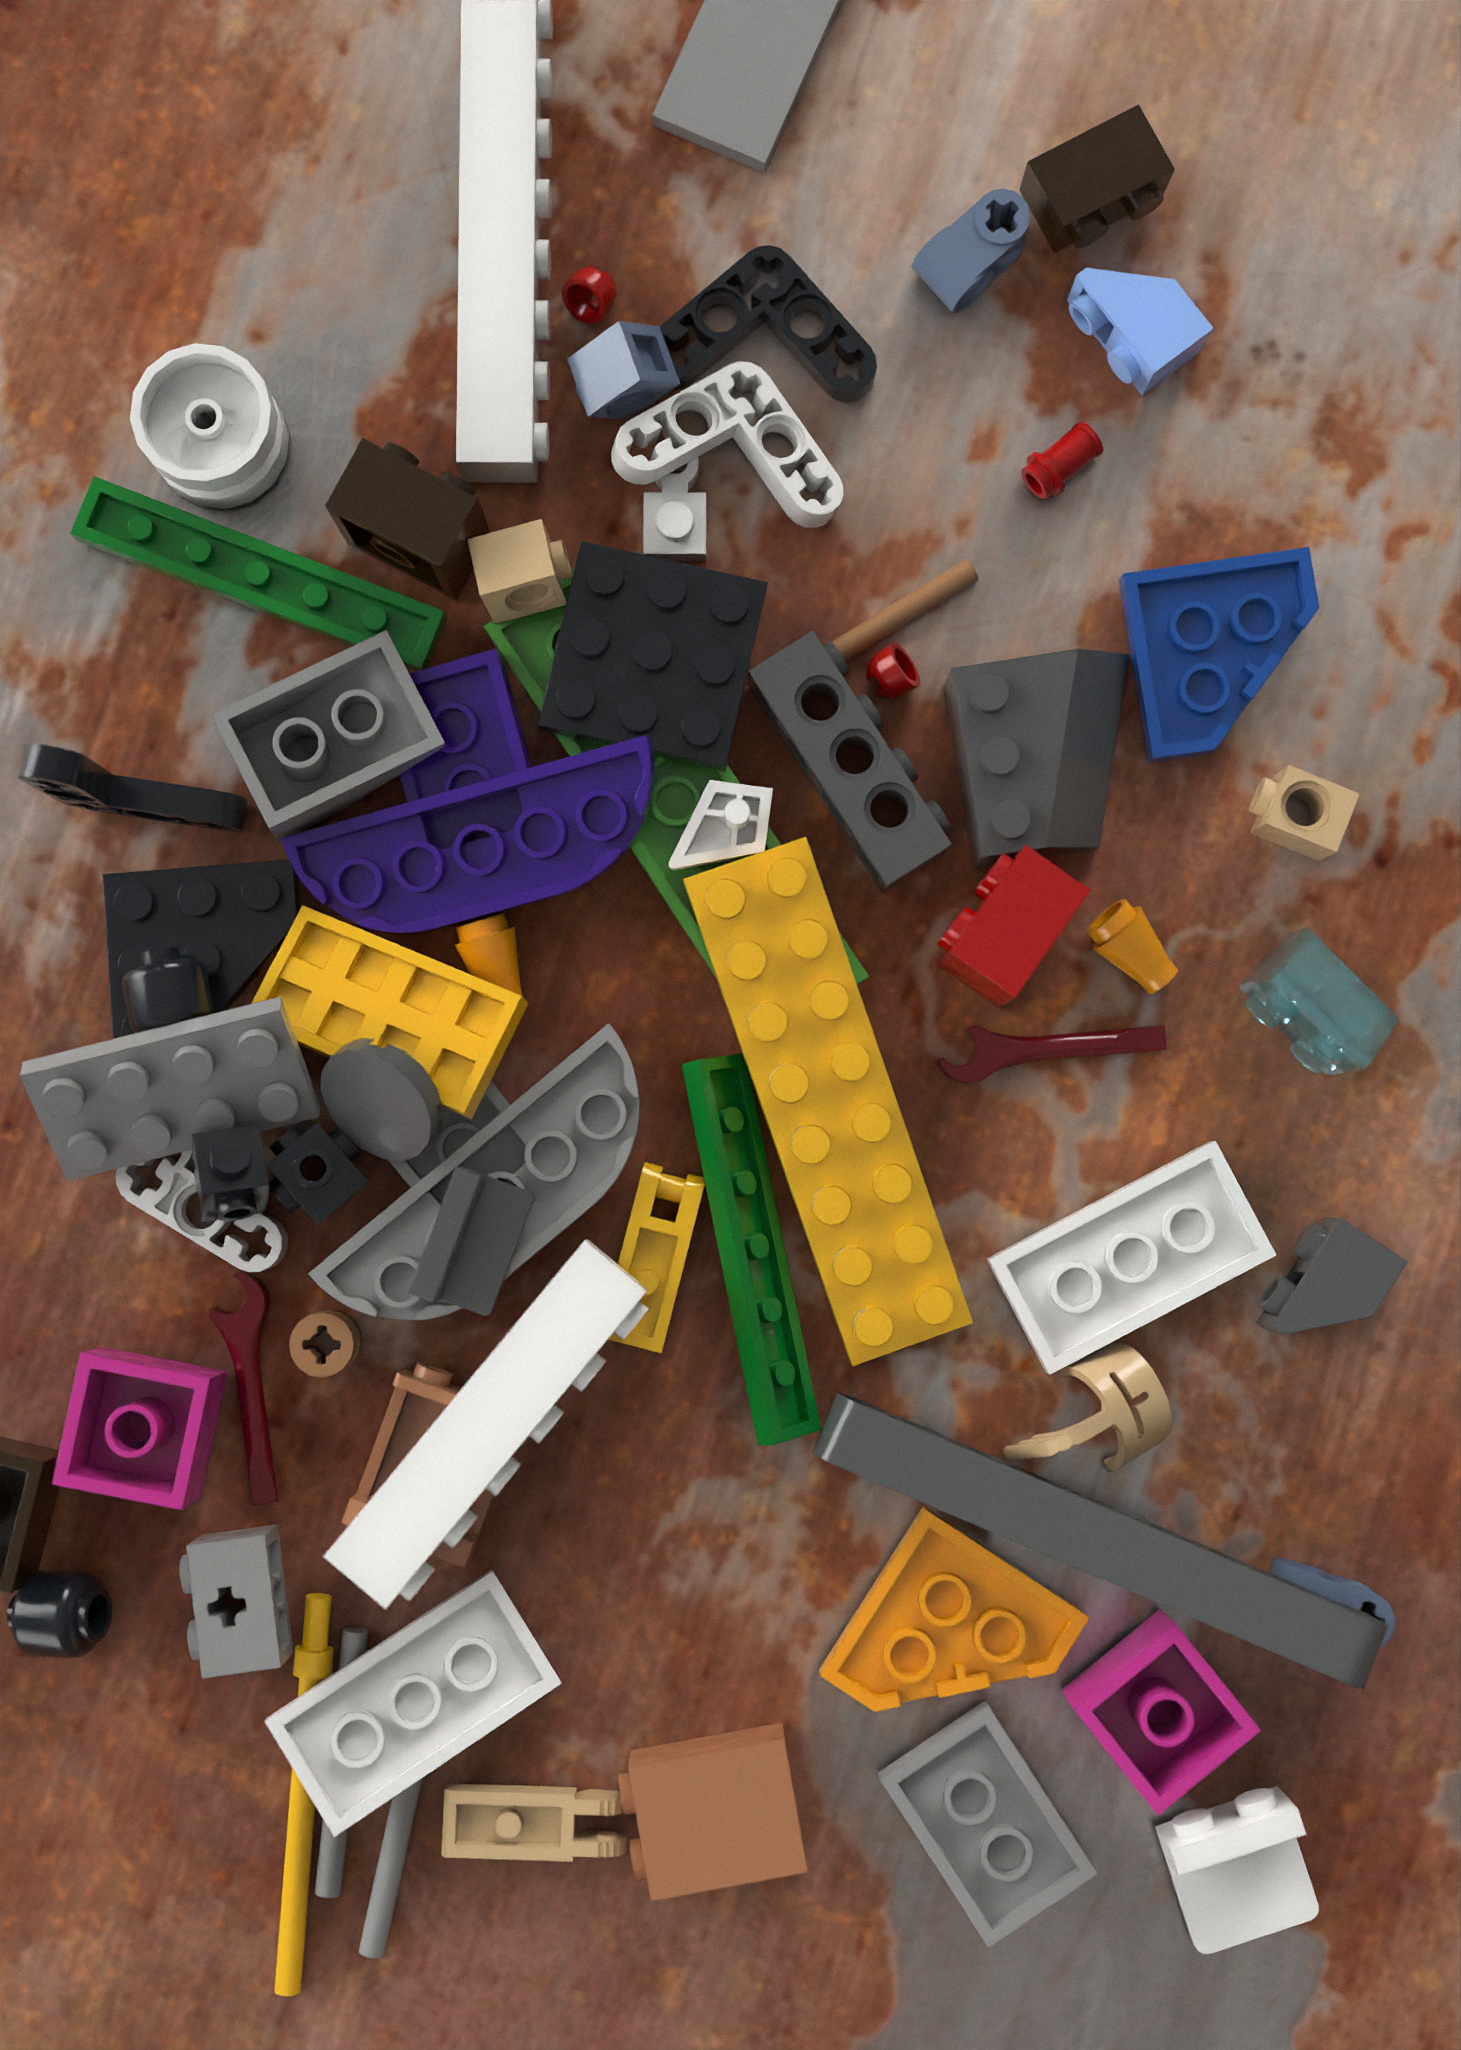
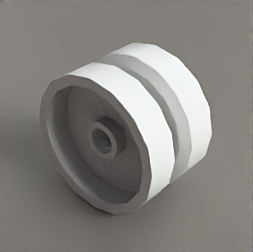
(209, 426)

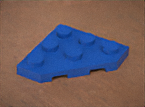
(1209, 641)

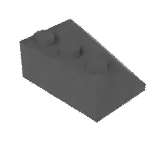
(1035, 749)

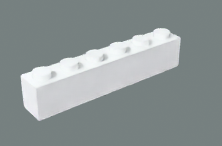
(486, 1424)

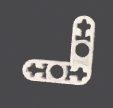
(732, 419)
(170, 1203)

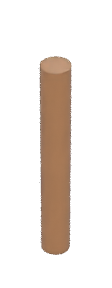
(906, 610)

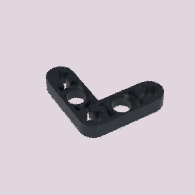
(775, 309)
(88, 786)

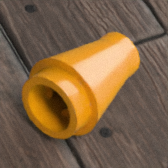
(1131, 944)
(491, 951)

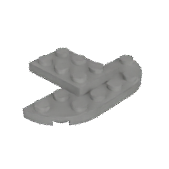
(556, 1140)

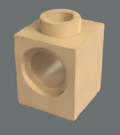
(520, 570)
(1328, 806)

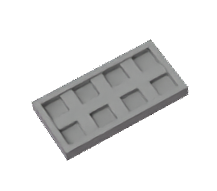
(161, 1085)

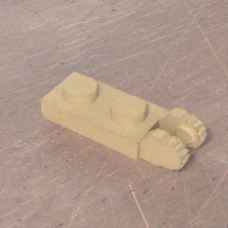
(527, 1822)

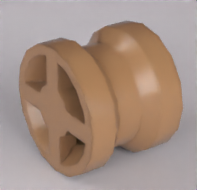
(339, 1343)

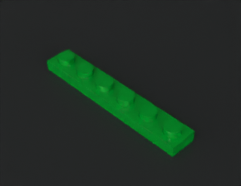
(254, 572)
(751, 1249)

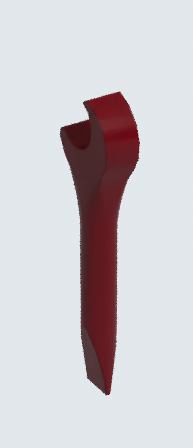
(1001, 1051)
(242, 1336)

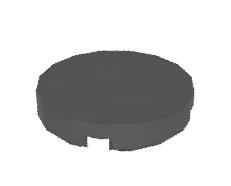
(381, 1099)

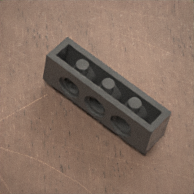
(816, 668)

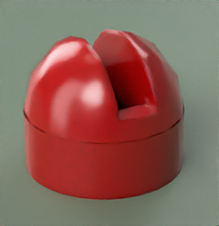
(580, 289)
(893, 671)

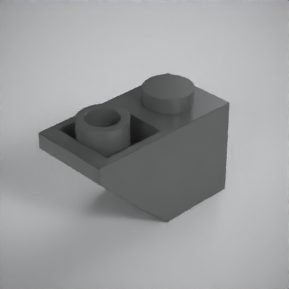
(1334, 1280)

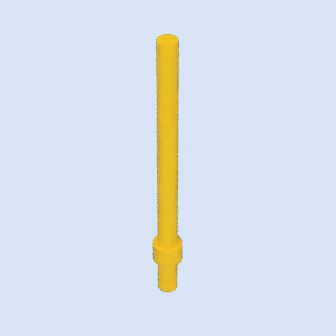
(311, 1665)

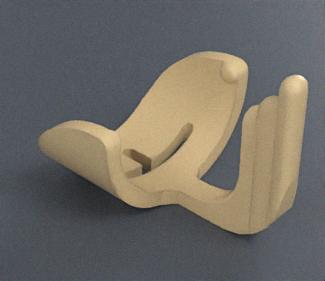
(1134, 1378)

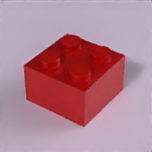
(1013, 927)

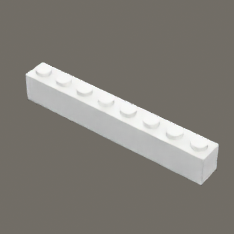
(501, 240)

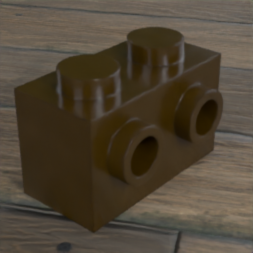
(1097, 180)

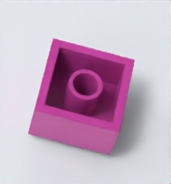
(140, 1427)
(1160, 1711)

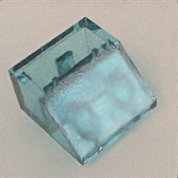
(1318, 1005)

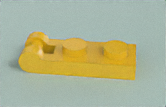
(657, 1250)

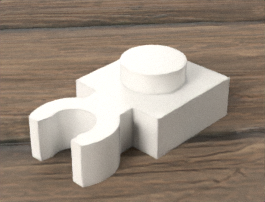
(676, 518)

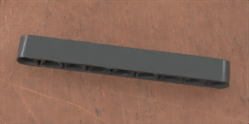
(1102, 1540)

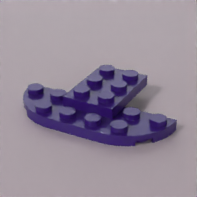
(477, 817)

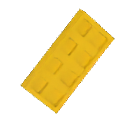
(359, 985)

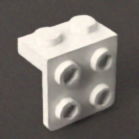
(1239, 1869)

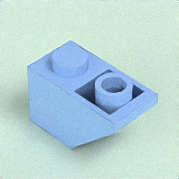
(1140, 322)

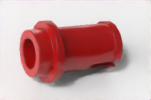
(1051, 469)

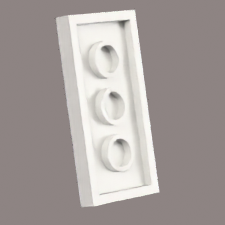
(1131, 1257)
(412, 1702)

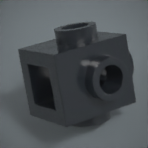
(330, 1192)

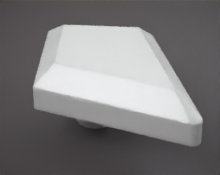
(725, 825)

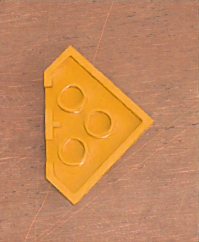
(948, 1622)

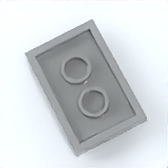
(987, 1824)

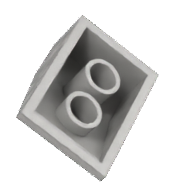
(328, 735)

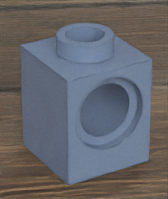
(623, 371)

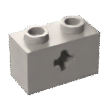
(253, 1569)

